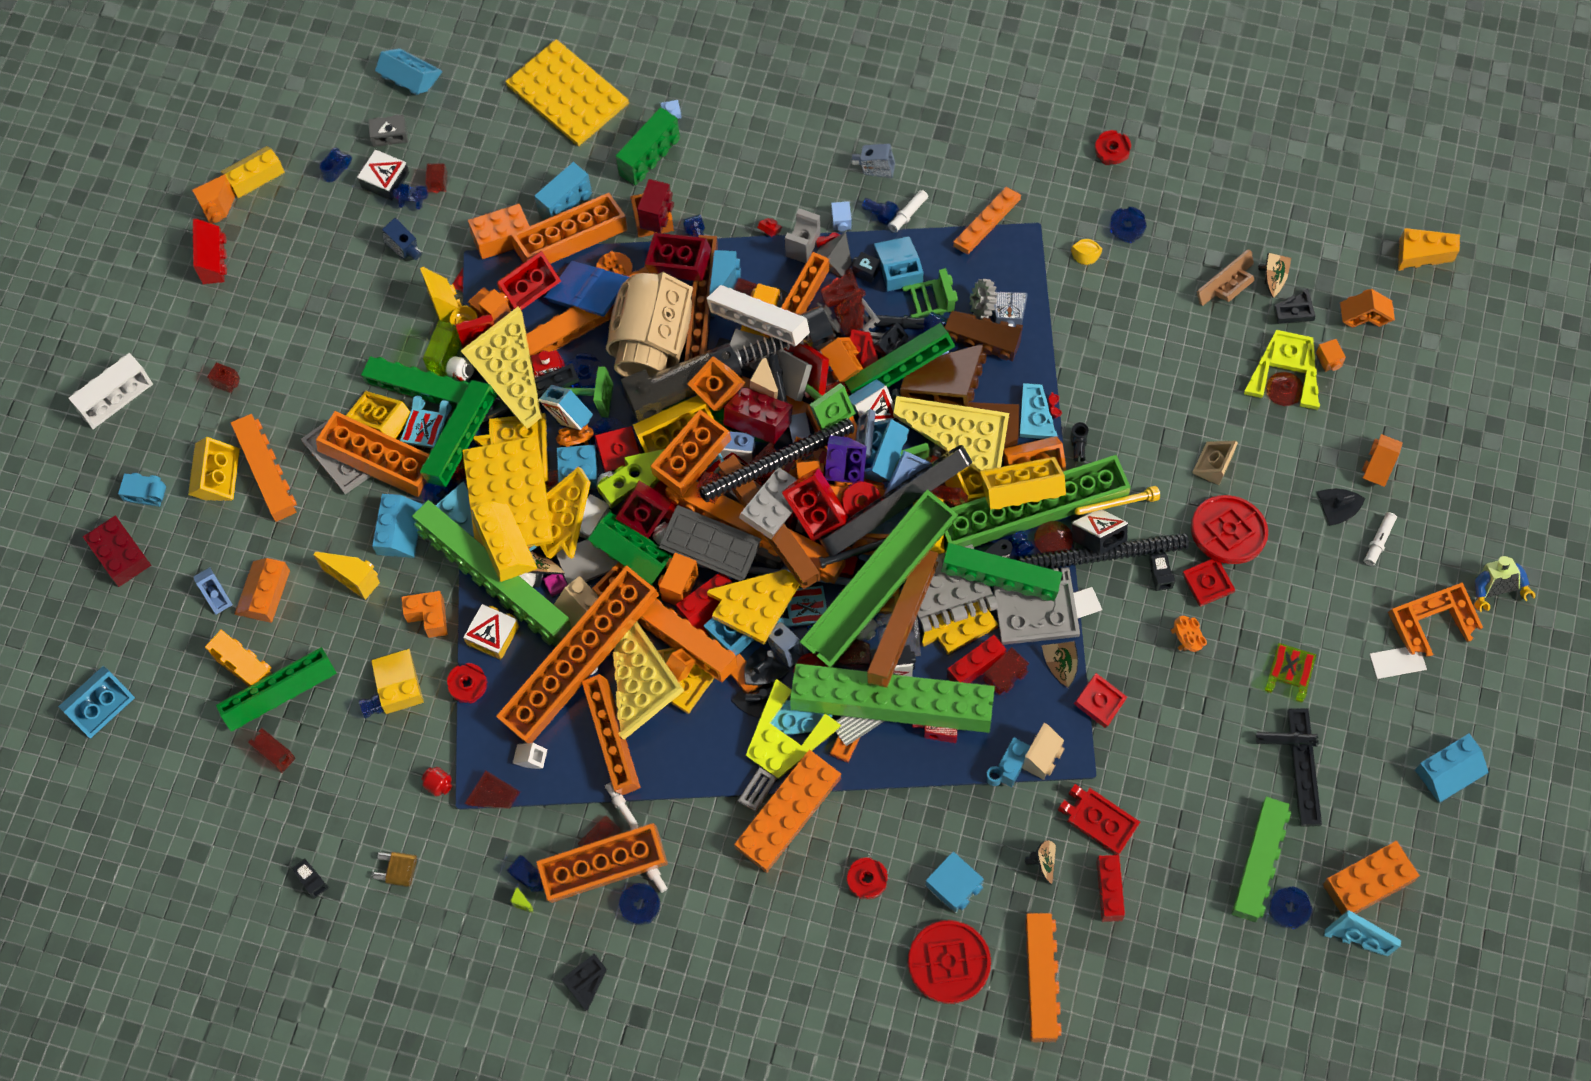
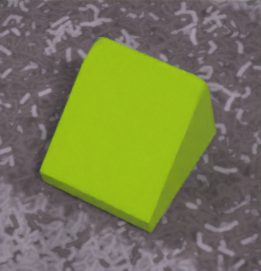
(519, 901)

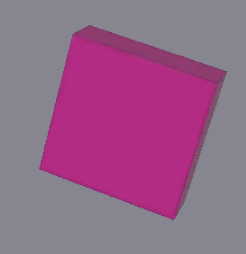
(555, 583)

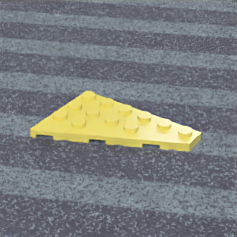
(505, 363)
(950, 425)
(642, 681)

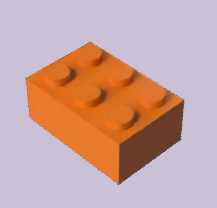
(494, 230)

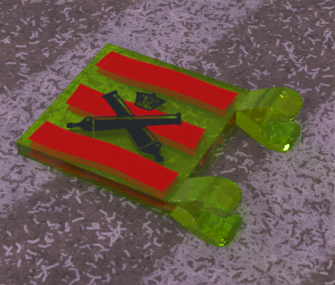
(1293, 668)

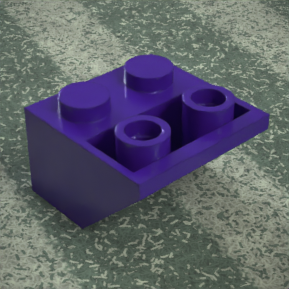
(845, 460)

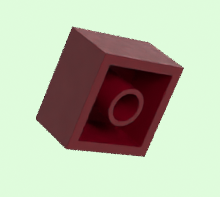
(655, 206)
(643, 509)

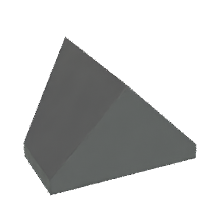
(838, 254)

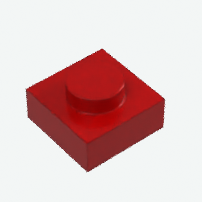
(769, 226)

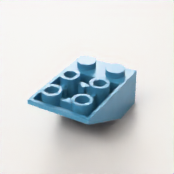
(899, 263)

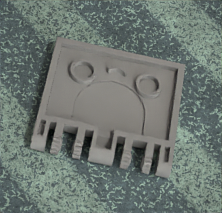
(951, 595)
(1033, 619)

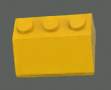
(253, 171)
(213, 470)

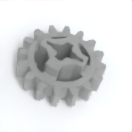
(983, 298)

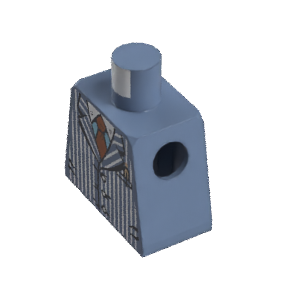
(876, 160)
(1010, 308)
(785, 644)

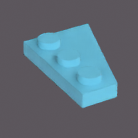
(1035, 415)
(457, 507)
(796, 721)
(1358, 930)

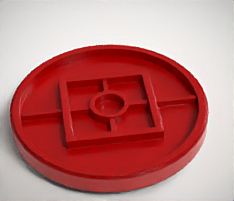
(1229, 529)
(949, 962)

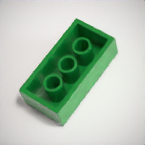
(648, 146)
(629, 548)

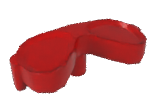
(823, 240)
(1052, 401)

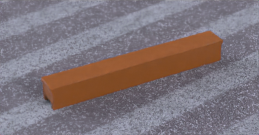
(783, 541)
(902, 621)

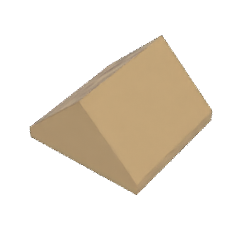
(763, 380)
(1215, 460)

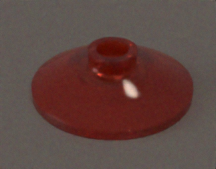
(1282, 395)

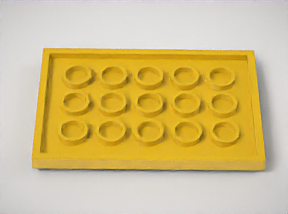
(567, 92)
(511, 476)

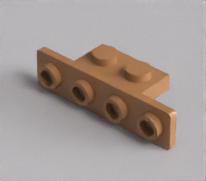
(1229, 281)

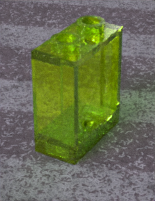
(442, 347)

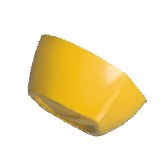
(1086, 251)
(462, 314)

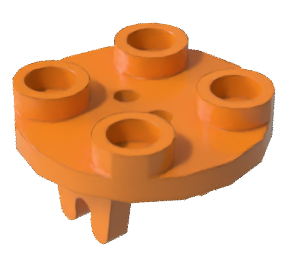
(612, 260)
(574, 436)
(1189, 634)

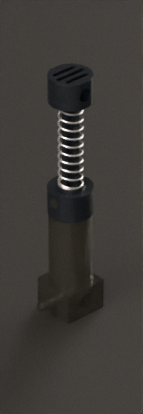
(654, 392)

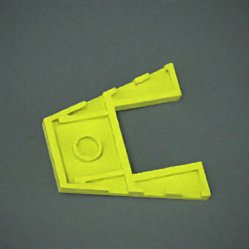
(1290, 353)
(776, 750)

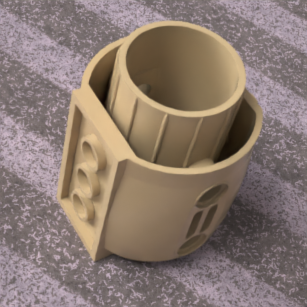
(649, 323)

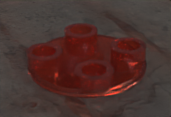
(1053, 537)

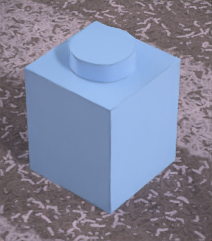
(841, 216)

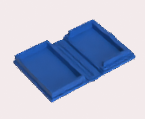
(587, 288)

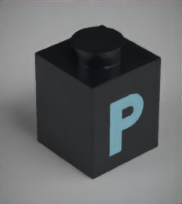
(865, 267)

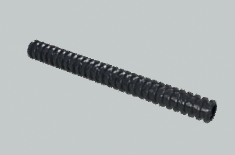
(775, 460)
(1123, 550)

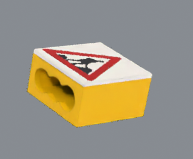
(491, 631)

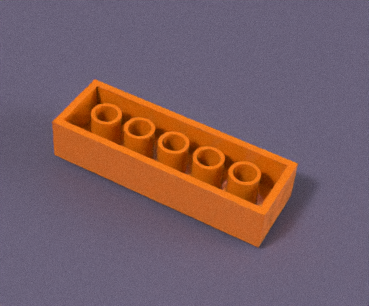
(571, 230)
(373, 453)
(788, 811)
(602, 863)

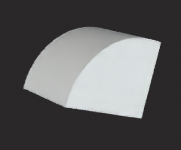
(530, 755)

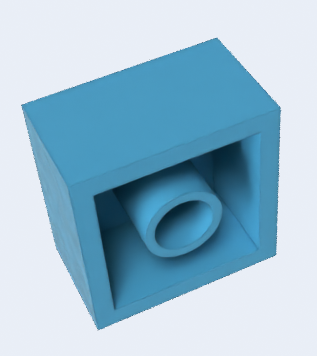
(578, 456)

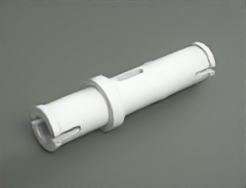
(903, 216)
(1377, 545)

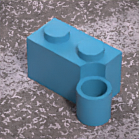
(142, 489)
(1010, 764)

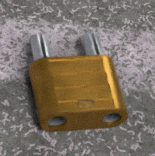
(399, 870)

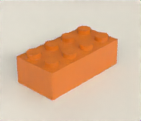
(691, 452)
(1371, 879)

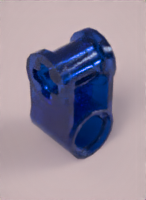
(334, 164)
(524, 872)

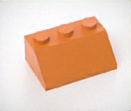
(1035, 451)
(263, 589)

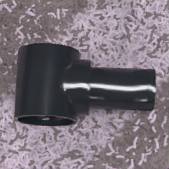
(1079, 442)

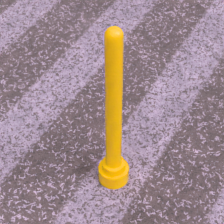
(1150, 494)

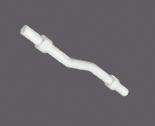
(619, 802)

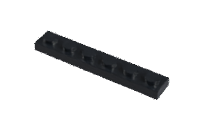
(1304, 771)

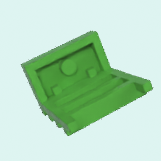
(943, 294)

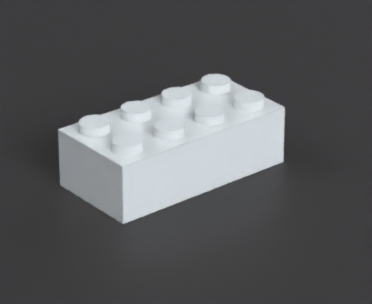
(110, 390)

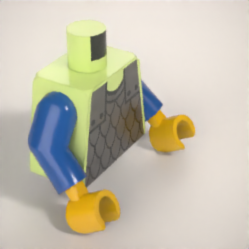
(1500, 578)

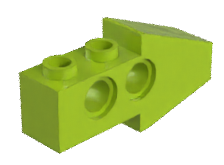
(639, 463)

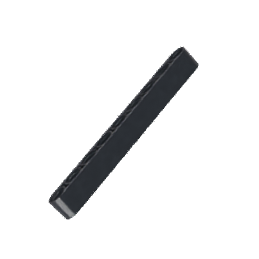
(896, 500)

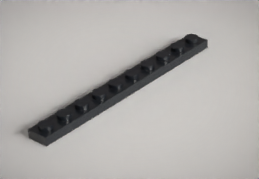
(561, 377)

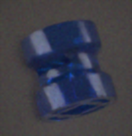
(1021, 543)
(370, 706)

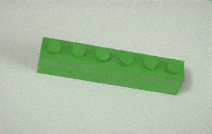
(1260, 859)

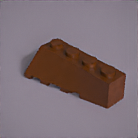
(995, 337)

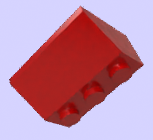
(209, 252)
(528, 281)
(815, 504)
(699, 606)

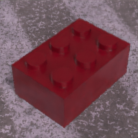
(678, 256)
(758, 414)
(117, 551)

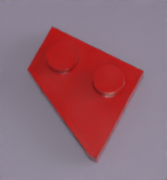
(865, 346)

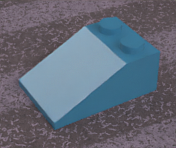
(725, 270)

